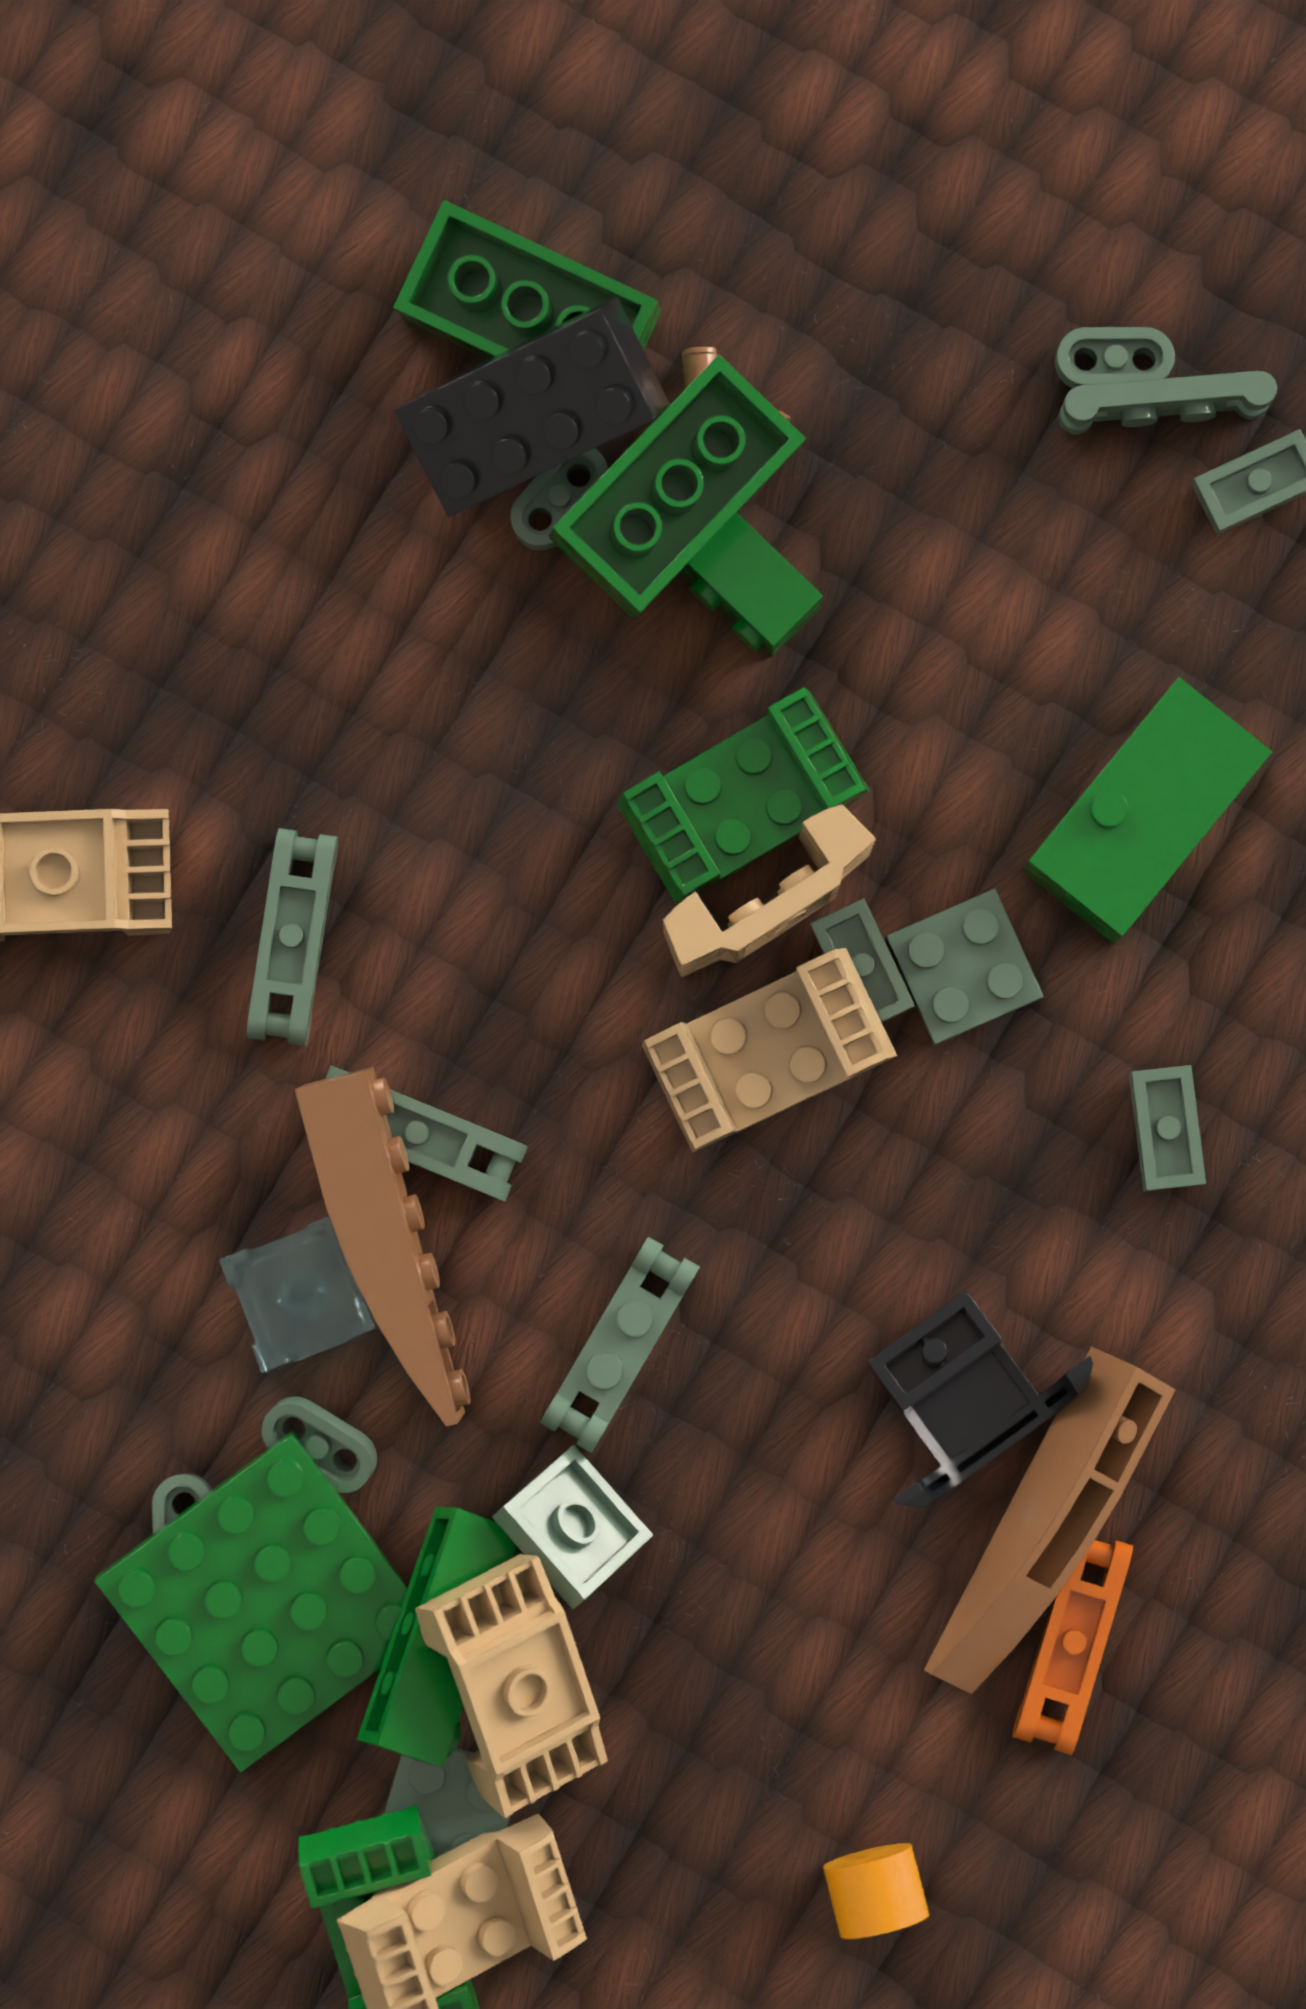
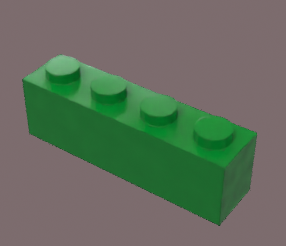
(752, 586)
(415, 1694)

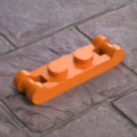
(1073, 1649)

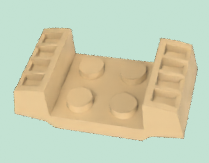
(836, 846)
(85, 872)
(769, 1049)
(516, 1682)
(465, 1918)

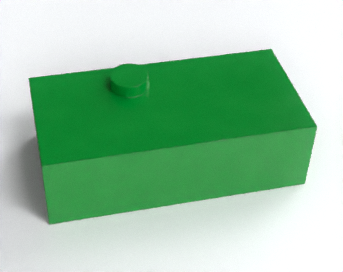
(501, 289)
(676, 486)
(1147, 810)

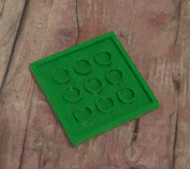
(261, 1601)

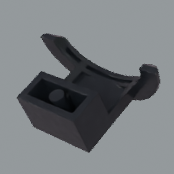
(964, 1394)

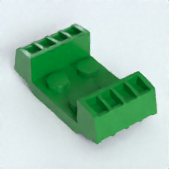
(741, 796)
(355, 1861)

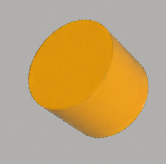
(876, 1891)

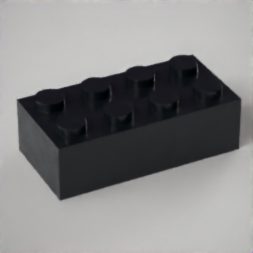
(532, 407)

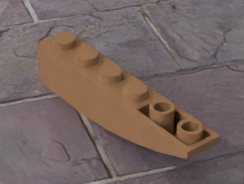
(378, 1228)
(1052, 1517)

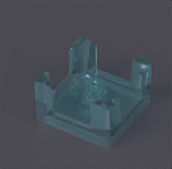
(298, 1296)

